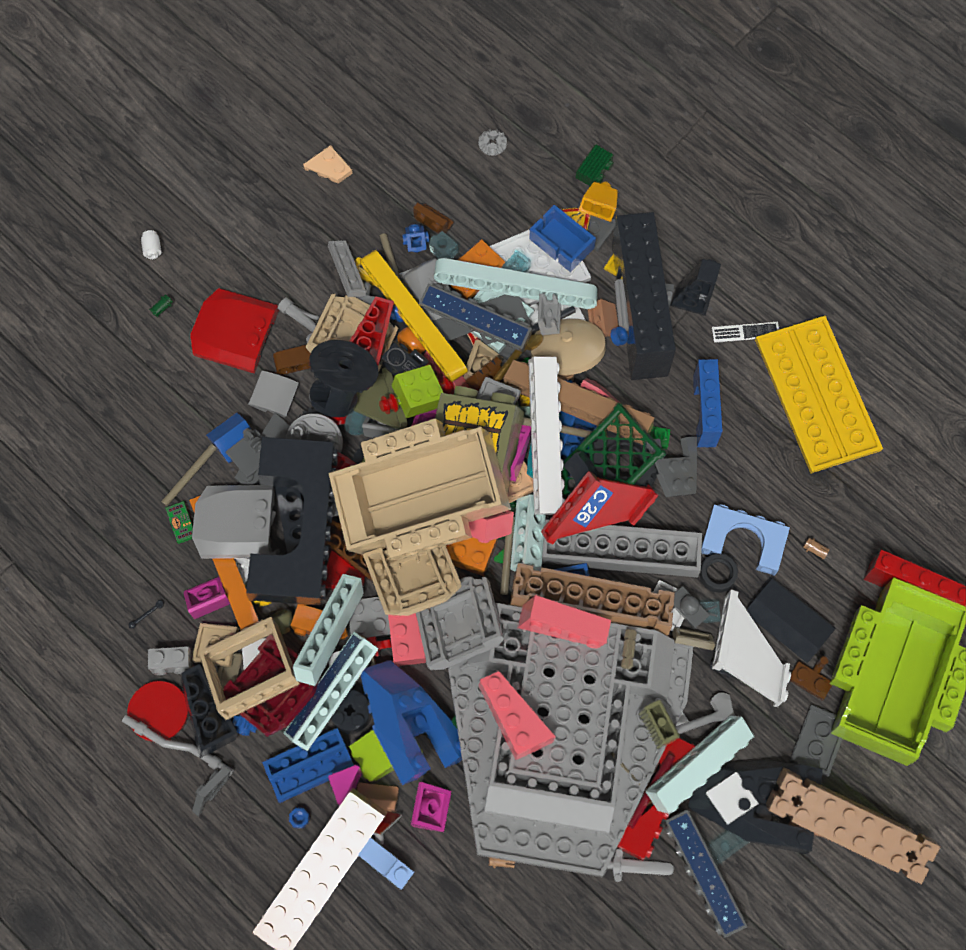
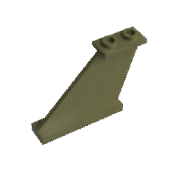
(369, 402)

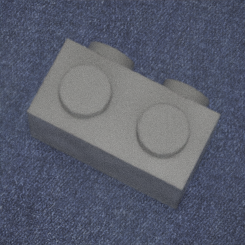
(169, 660)

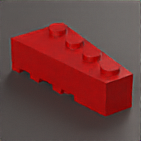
(373, 327)

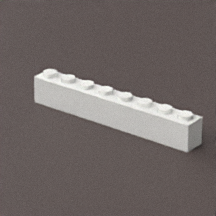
(545, 435)

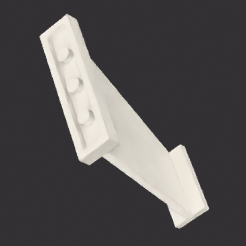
(747, 654)

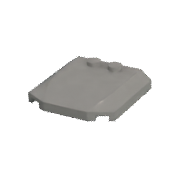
(233, 521)
(461, 625)

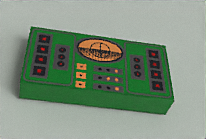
(180, 522)

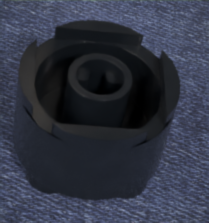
(358, 720)

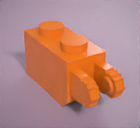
(305, 620)

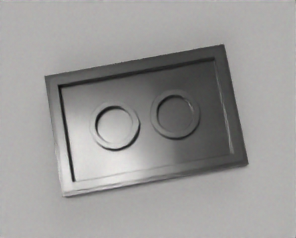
(815, 742)

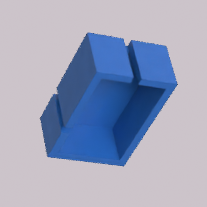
(562, 238)

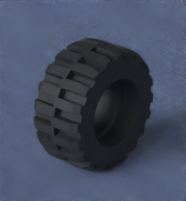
(647, 478)

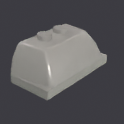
(417, 280)

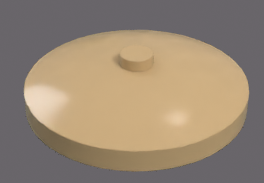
(575, 348)

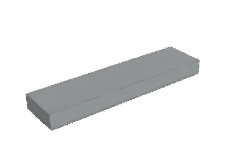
(347, 268)

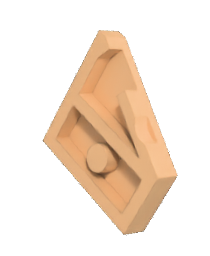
(329, 165)

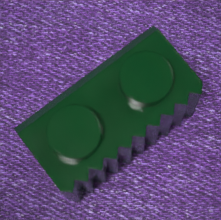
(595, 165)

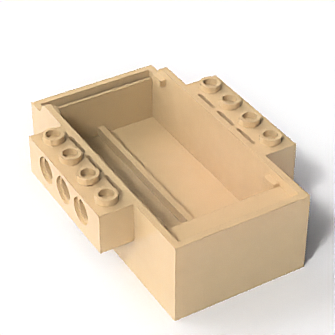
(418, 490)

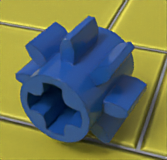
(243, 726)

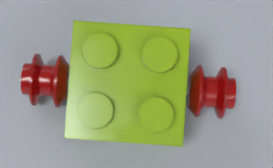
(416, 392)

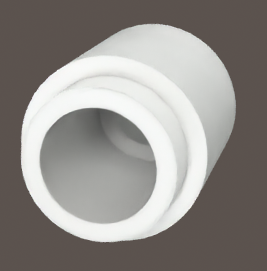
(151, 244)

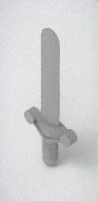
(621, 865)

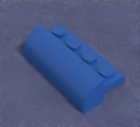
(303, 770)

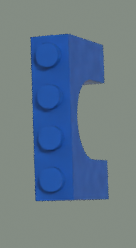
(707, 386)

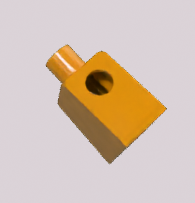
(600, 201)

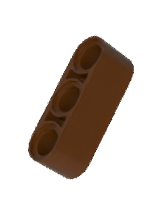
(291, 360)

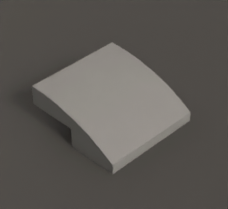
(273, 393)

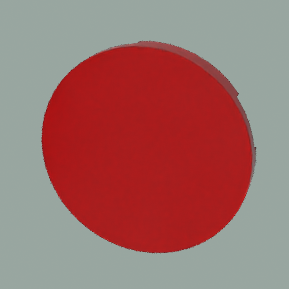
(159, 707)

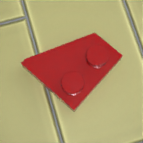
(337, 567)

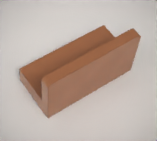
(604, 316)
(381, 795)

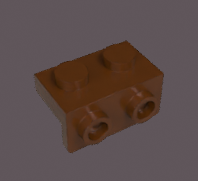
(432, 218)

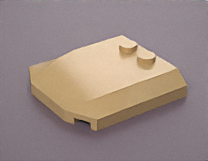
(341, 321)
(412, 582)

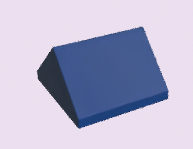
(228, 434)

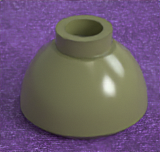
(283, 619)

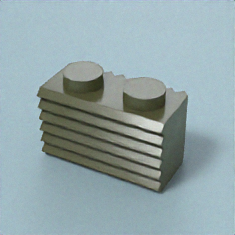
(659, 724)

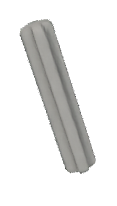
(621, 304)

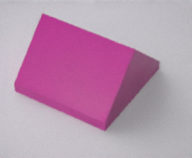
(206, 598)
(344, 781)
(431, 807)

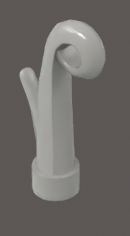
(287, 307)

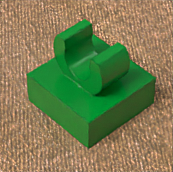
(662, 434)

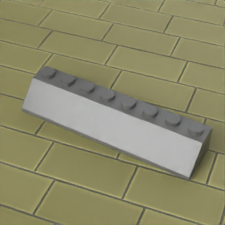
(629, 550)

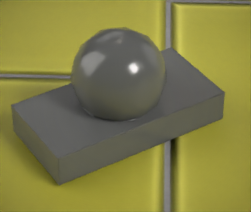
(689, 608)

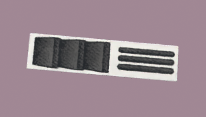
(743, 332)

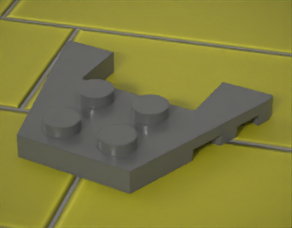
(678, 475)

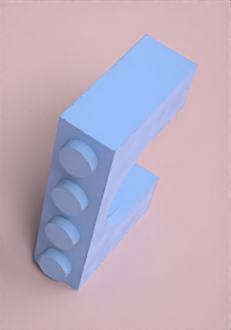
(771, 535)

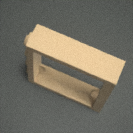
(259, 693)

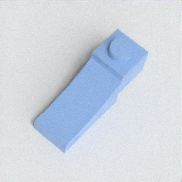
(385, 863)

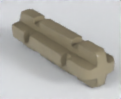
(628, 649)

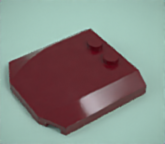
(279, 710)

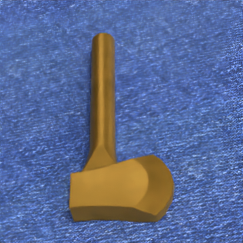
(534, 342)

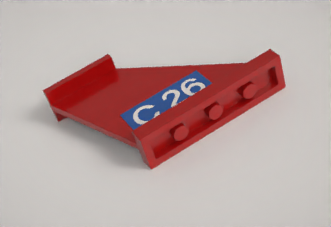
(596, 505)

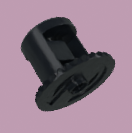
(340, 373)

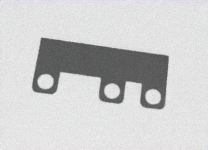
(503, 304)

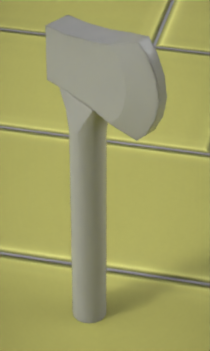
(722, 705)

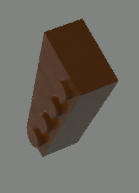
(338, 544)

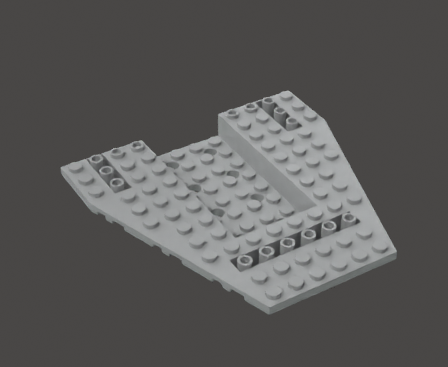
(548, 806)

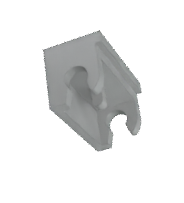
(549, 315)

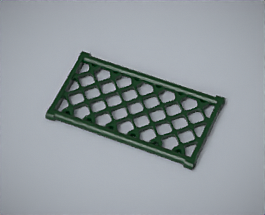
(588, 442)

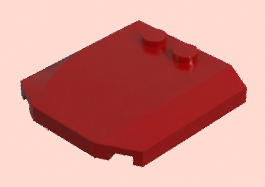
(232, 329)

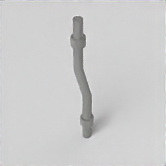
(142, 729)

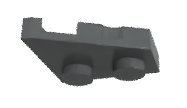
(209, 791)

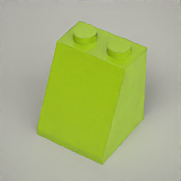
(371, 757)

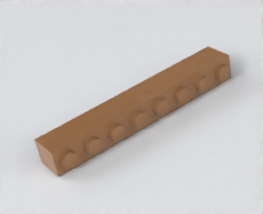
(581, 402)

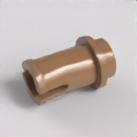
(816, 548)
(501, 863)

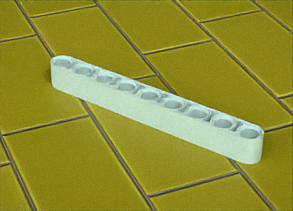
(514, 283)

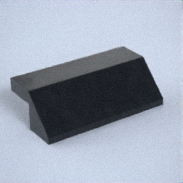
(790, 620)

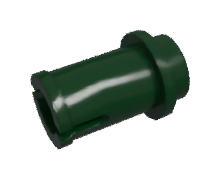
(161, 305)

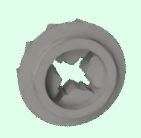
(492, 149)

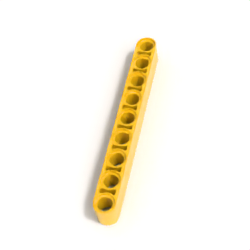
(414, 316)

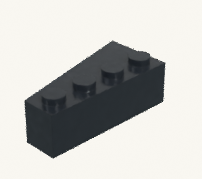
(697, 288)
(208, 725)

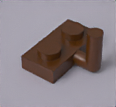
(811, 680)

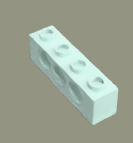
(527, 535)

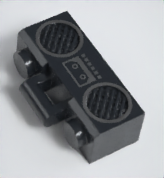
(398, 360)

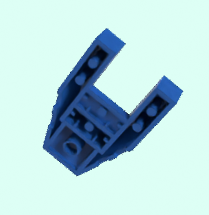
(404, 711)

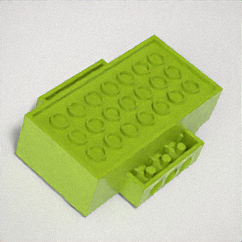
(901, 672)

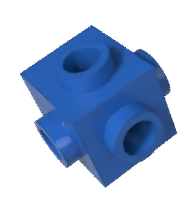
(415, 244)

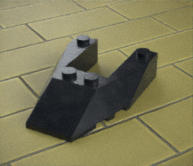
(756, 825)

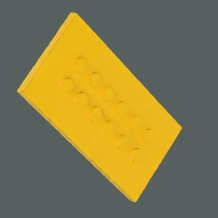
(818, 394)

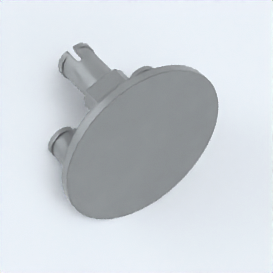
(316, 428)

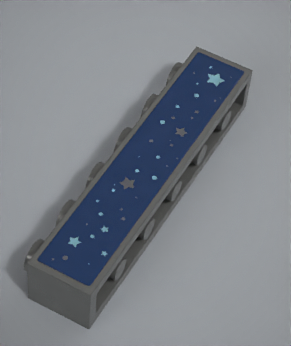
(476, 318)
(706, 873)

